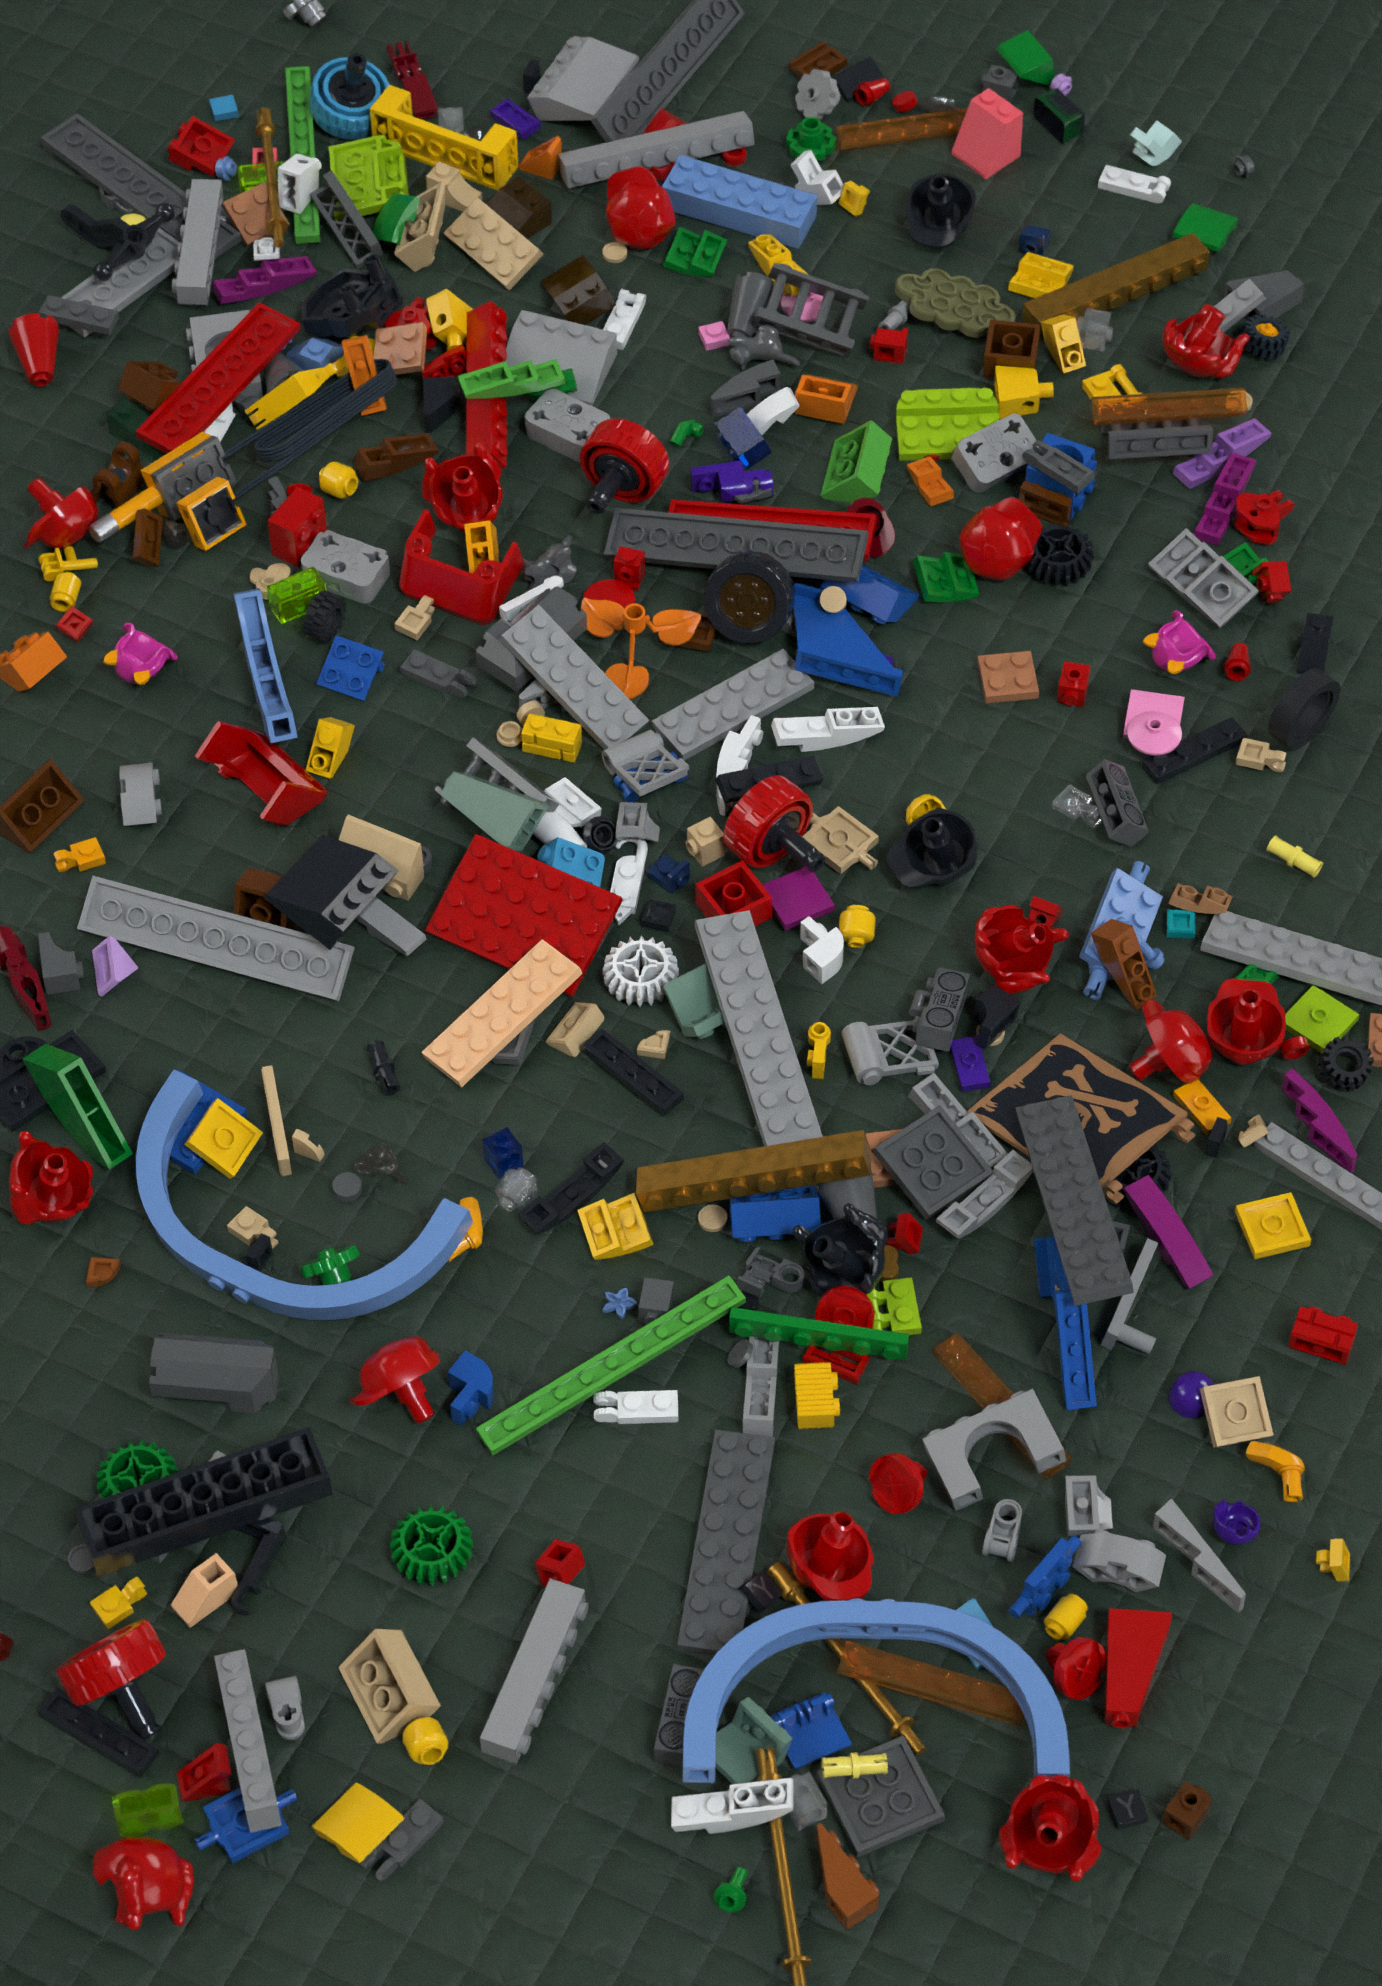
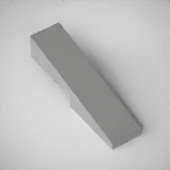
(391, 928)
(932, 1093)
(761, 1387)
(1207, 1567)

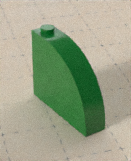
(78, 1104)

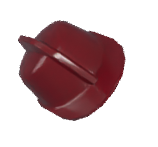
(884, 531)

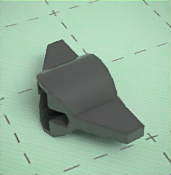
(244, 402)

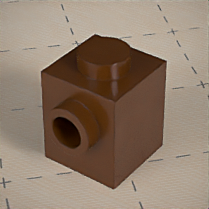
(1187, 1810)

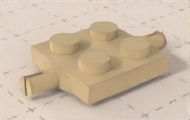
(842, 840)

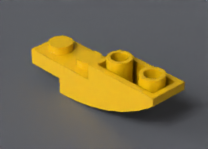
(768, 251)

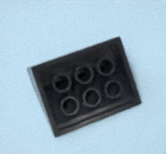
(331, 888)

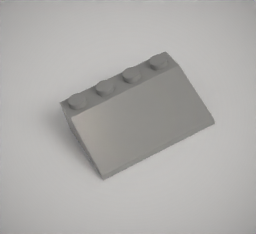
(580, 80)
(574, 345)

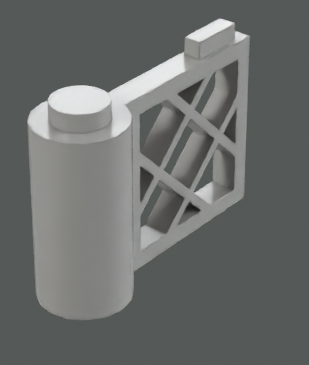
(637, 754)
(869, 1059)

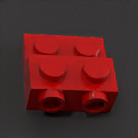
(199, 146)

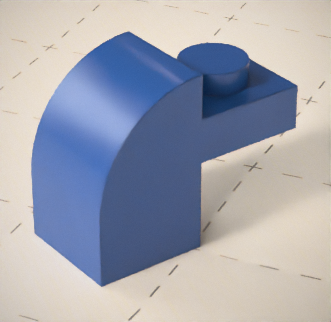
(474, 1384)

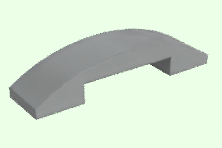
(988, 1197)

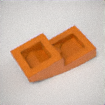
(929, 481)

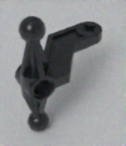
(127, 239)

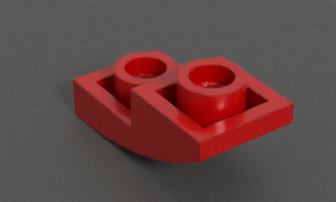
(448, 364)

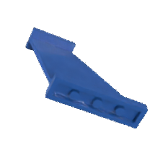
(838, 647)
(1071, 1327)

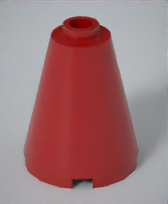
(36, 346)

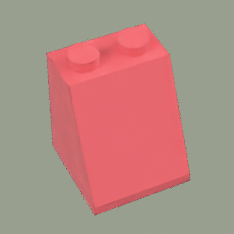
(989, 134)

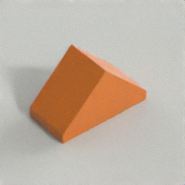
(543, 159)

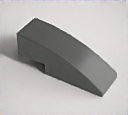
(746, 388)

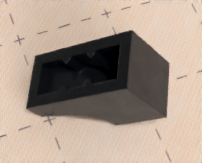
(995, 1013)

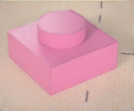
(714, 335)

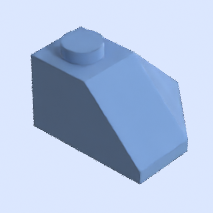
(315, 353)

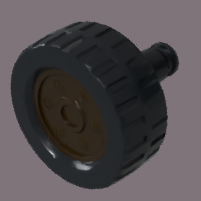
(749, 597)

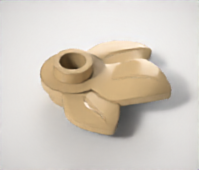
(273, 574)

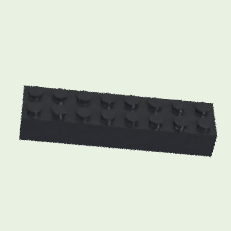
(203, 1501)

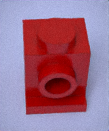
(889, 345)
(630, 567)
(1272, 581)
(560, 1562)

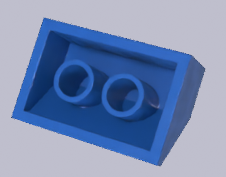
(876, 595)
(774, 1213)

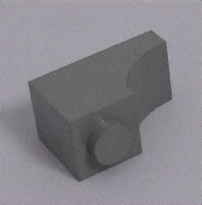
(59, 967)

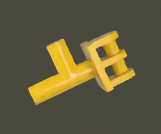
(53, 564)

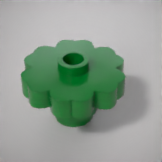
(812, 136)
(331, 1265)

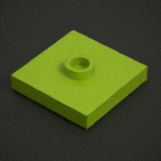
(1319, 1018)

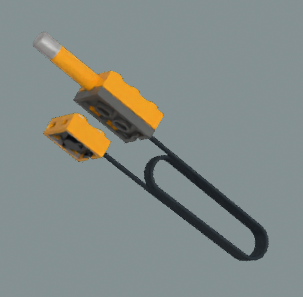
(197, 483)

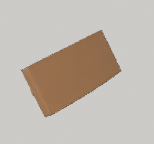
(1211, 902)

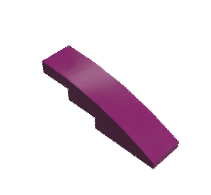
(262, 281)
(1222, 502)
(1325, 1128)
(1168, 1231)

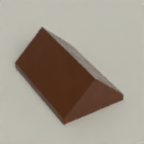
(38, 807)

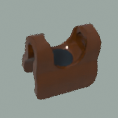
(121, 478)

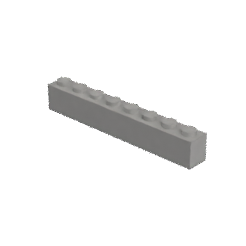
(656, 148)

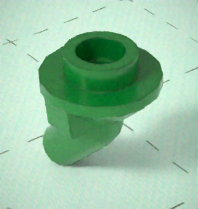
(730, 1895)

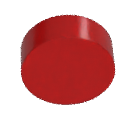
(905, 101)
(735, 157)
(1294, 1048)

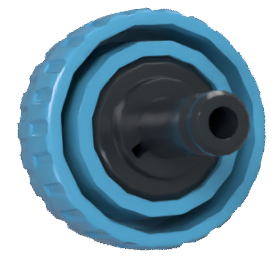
(344, 94)

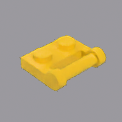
(1103, 383)

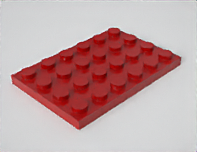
(510, 902)

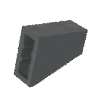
(1280, 290)

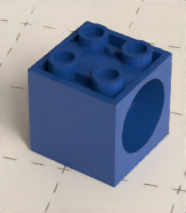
(1077, 451)

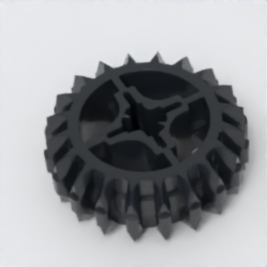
(1059, 560)
(1149, 1163)

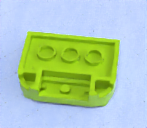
(369, 172)
(940, 418)

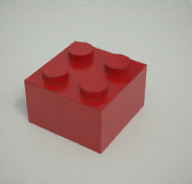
(296, 525)
(732, 892)

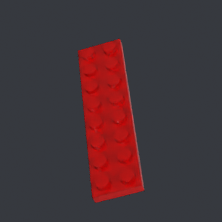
(219, 378)
(823, 518)

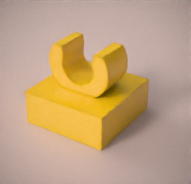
(853, 198)
(1335, 1560)

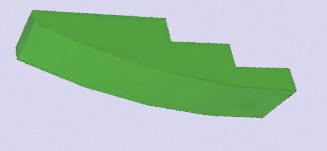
(506, 381)

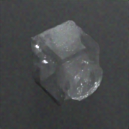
(1095, 329)
(808, 1802)

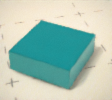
(1180, 924)

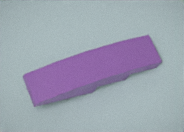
(1237, 440)

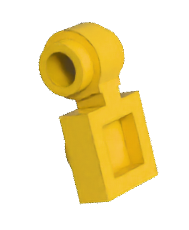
(818, 1037)

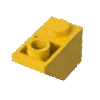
(1064, 342)
(329, 746)

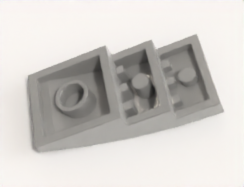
(1203, 578)

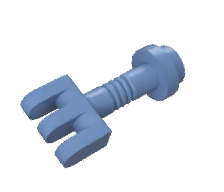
(1153, 957)

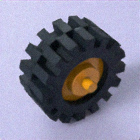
(1266, 336)

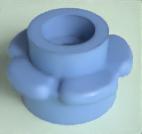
(226, 168)

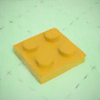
(223, 1138)
(1272, 1225)

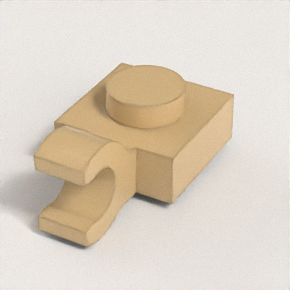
(415, 620)
(1257, 754)
(249, 1225)

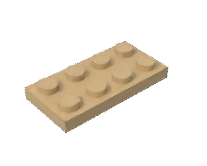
(493, 243)

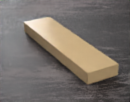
(276, 1120)

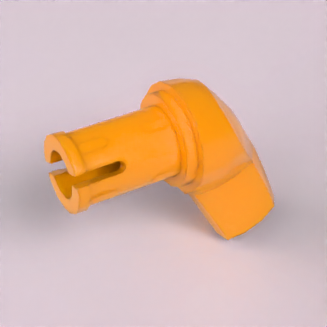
(475, 1233)
(1284, 1463)

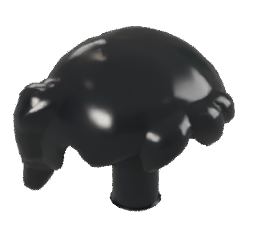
(844, 1251)

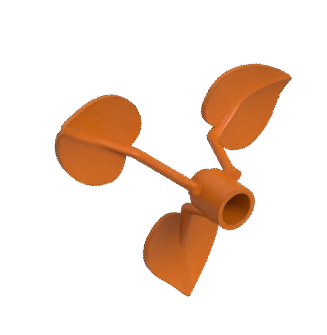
(605, 616)

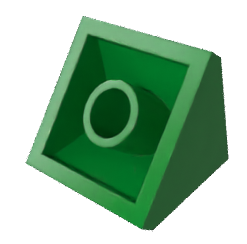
(1028, 58)

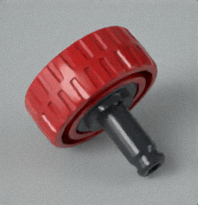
(622, 463)
(771, 824)
(114, 1668)

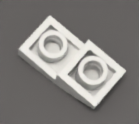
(265, 249)
(775, 407)

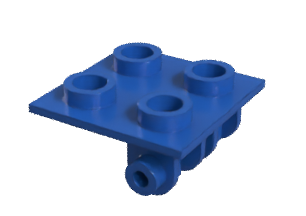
(350, 668)
(813, 1728)

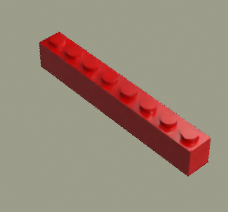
(486, 348)

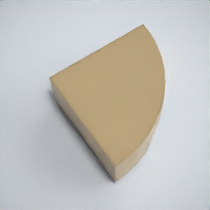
(655, 1045)
(1254, 1132)
(305, 1147)

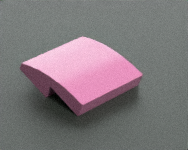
(1148, 701)

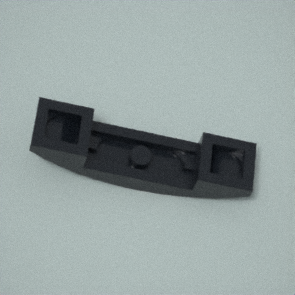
(574, 1192)

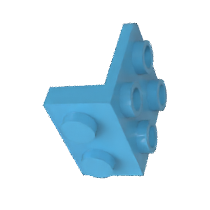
(573, 859)

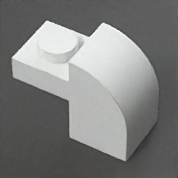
(813, 180)
(825, 950)

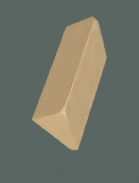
(576, 1028)

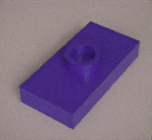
(515, 118)
(969, 1064)

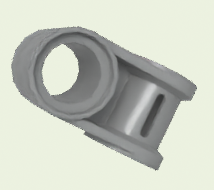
(1003, 1535)
(286, 1704)

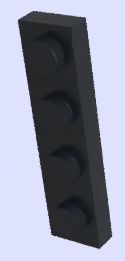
(1195, 750)
(801, 771)
(633, 1072)
(99, 1733)

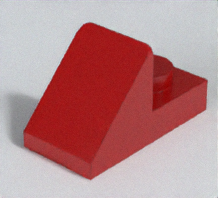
(206, 1775)

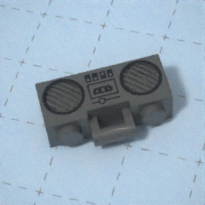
(1117, 803)
(945, 1001)
(670, 1735)

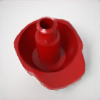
(638, 208)
(64, 519)
(1000, 539)
(1246, 1021)
(1177, 1045)
(398, 1369)
(831, 1556)

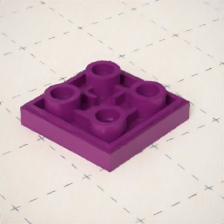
(798, 897)

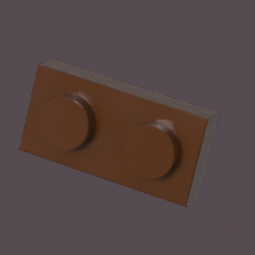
(147, 537)

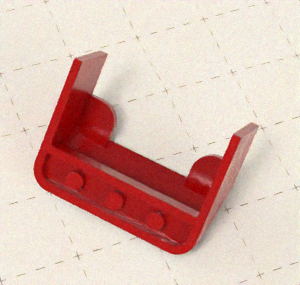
(456, 591)
(264, 769)

